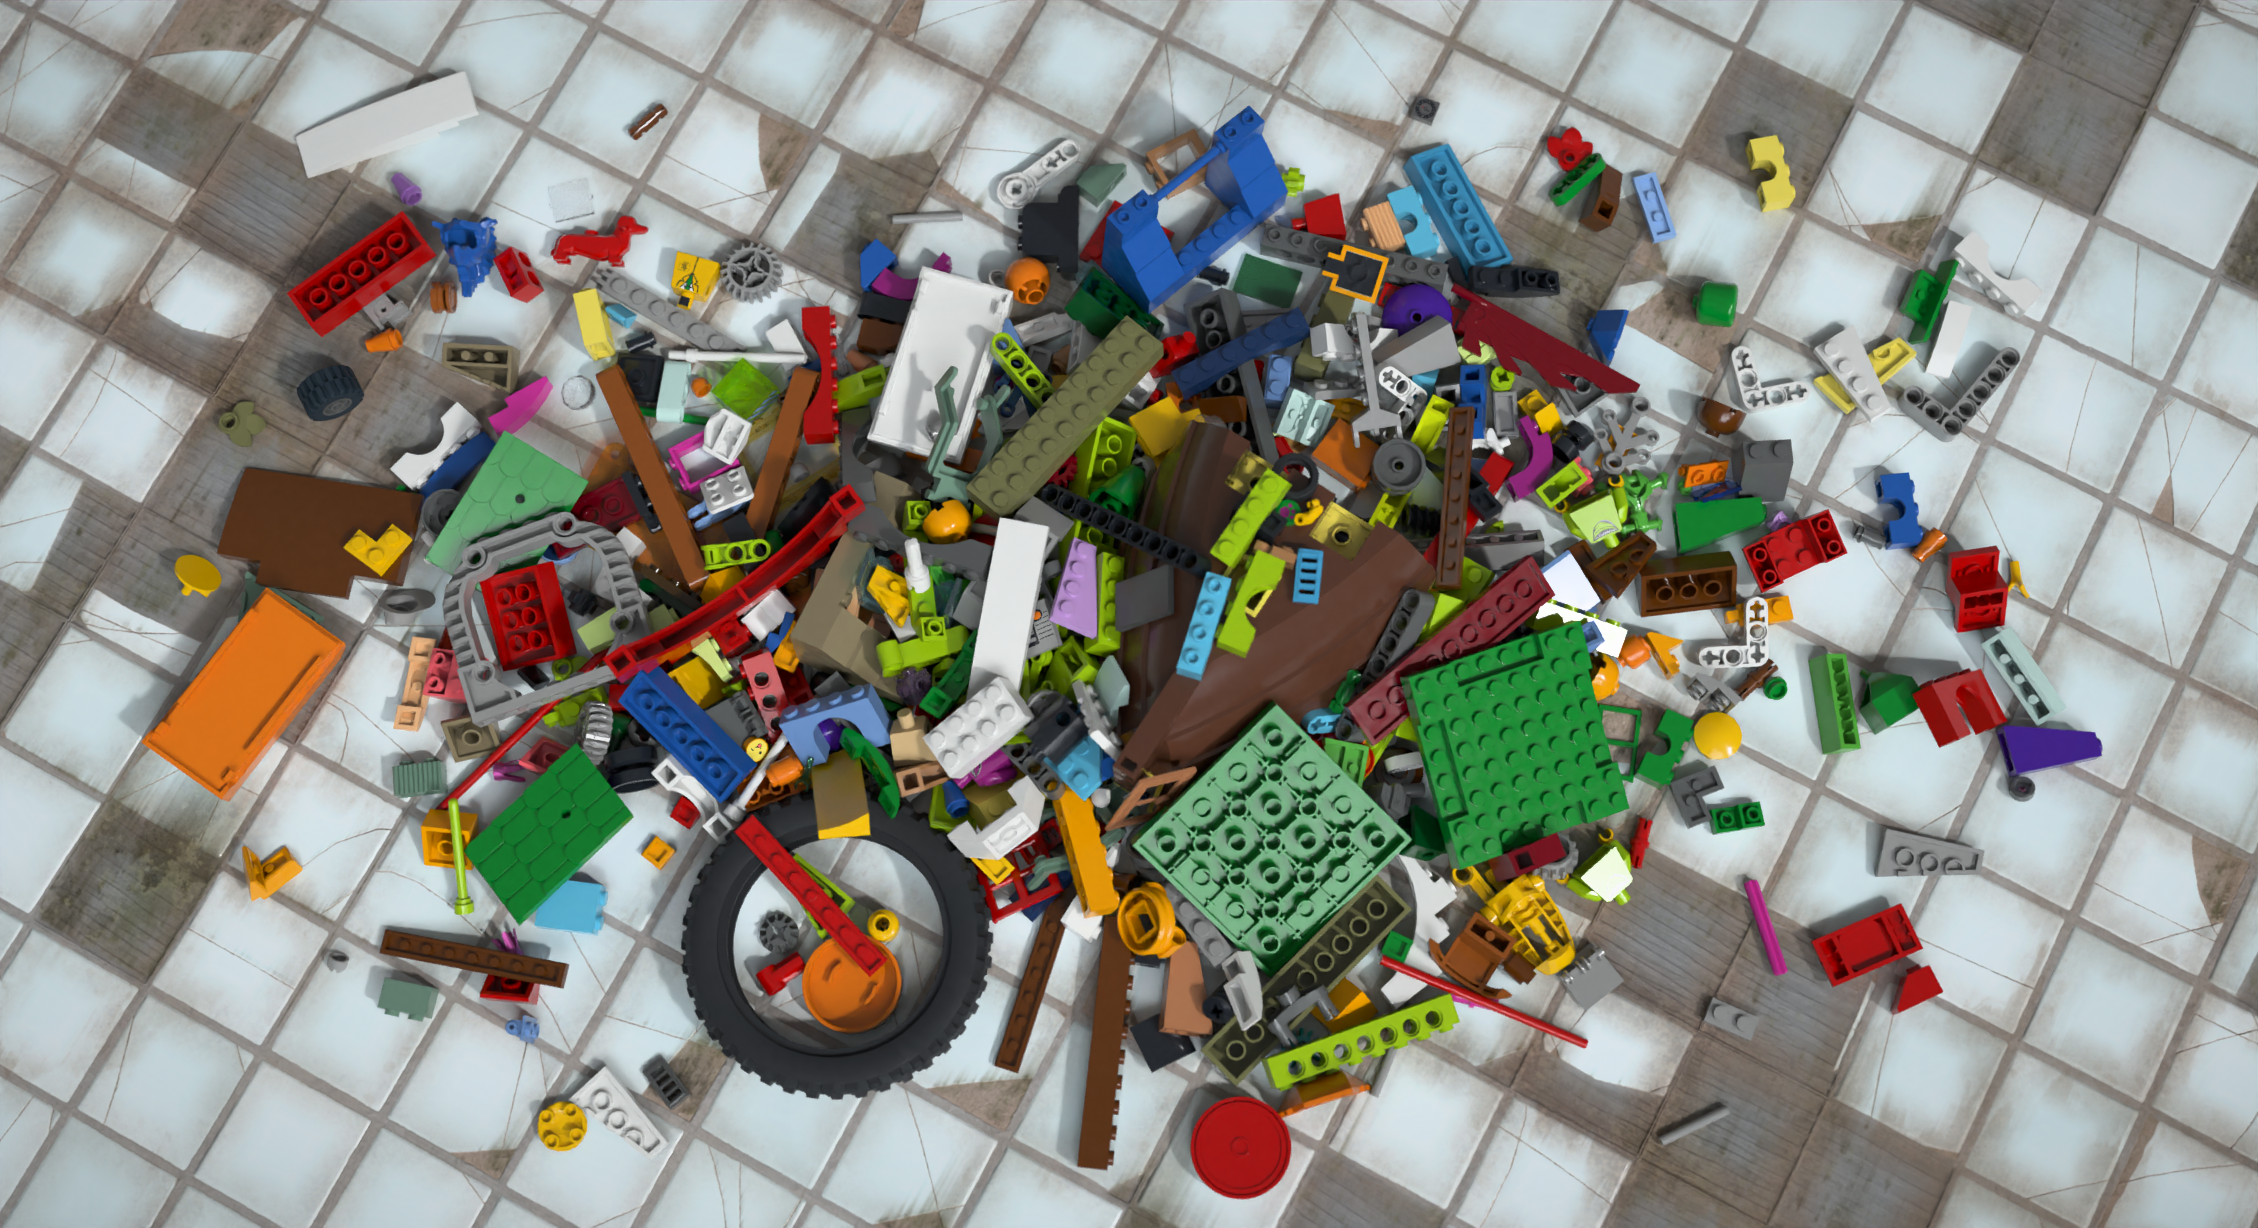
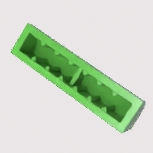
(1834, 704)

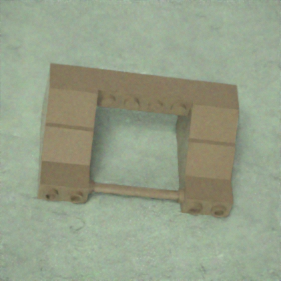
(828, 633)

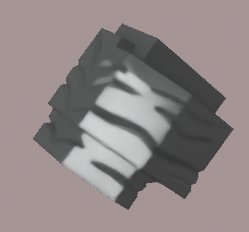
(1391, 798)

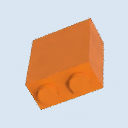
(1342, 460)

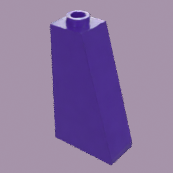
(2041, 749)

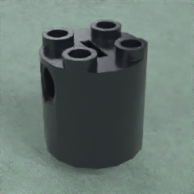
(1050, 735)

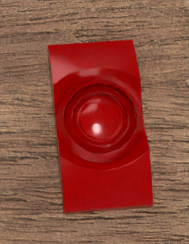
(1866, 945)

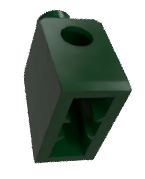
(1425, 834)

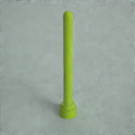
(463, 903)

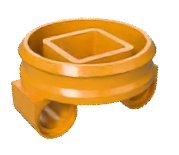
(1164, 936)

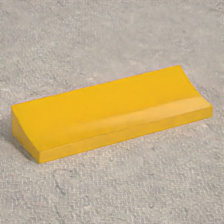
(840, 797)

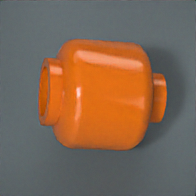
(1634, 651)

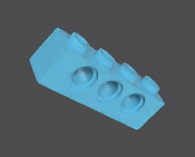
(1203, 626)

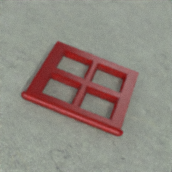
(1025, 900)

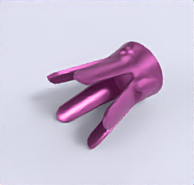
(501, 770)
(511, 943)

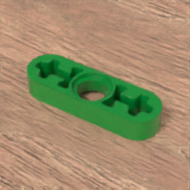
(1577, 179)

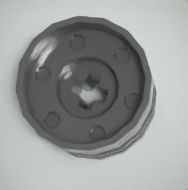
(438, 509)

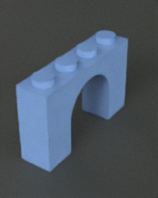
(858, 705)

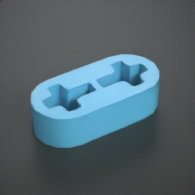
(1320, 721)

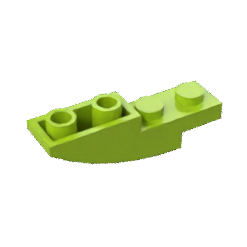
(860, 387)

